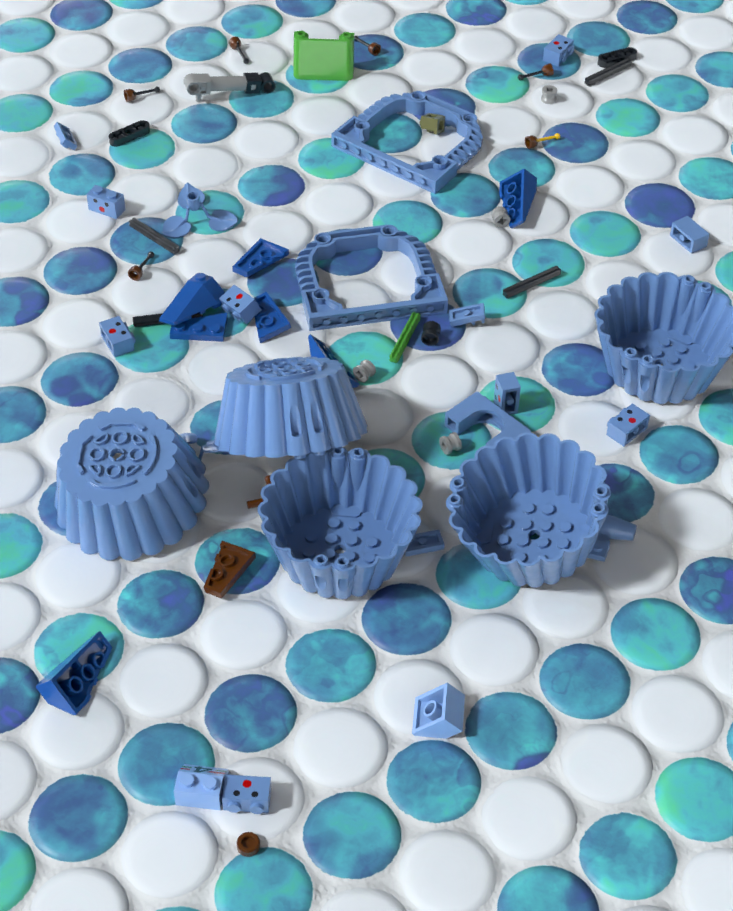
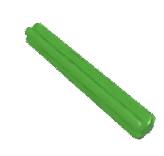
(404, 337)

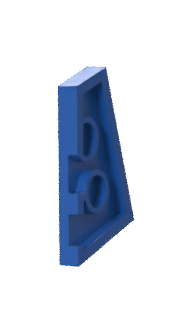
(259, 257)
(270, 319)
(201, 328)

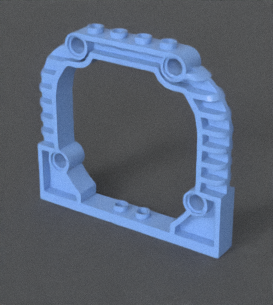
(426, 175)
(325, 313)

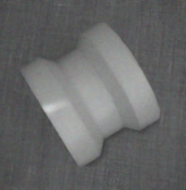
(549, 94)
(500, 216)
(364, 370)
(450, 443)

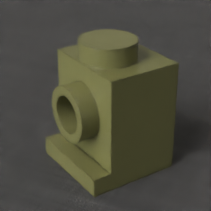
(433, 123)

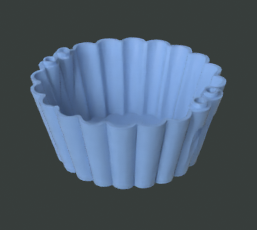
(666, 323)
(288, 409)
(527, 490)
(129, 501)
(337, 504)

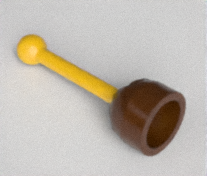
(532, 141)

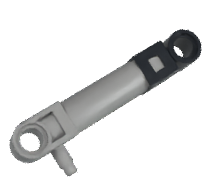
(250, 83)

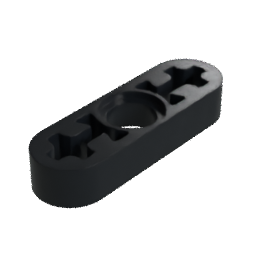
(610, 58)
(121, 137)

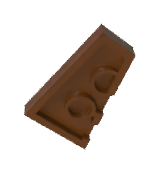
(228, 568)

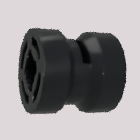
(431, 333)

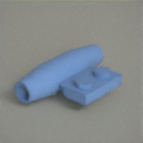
(614, 529)

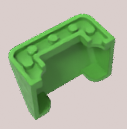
(323, 57)

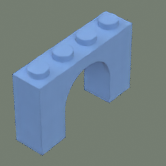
(478, 410)

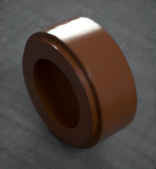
(248, 844)

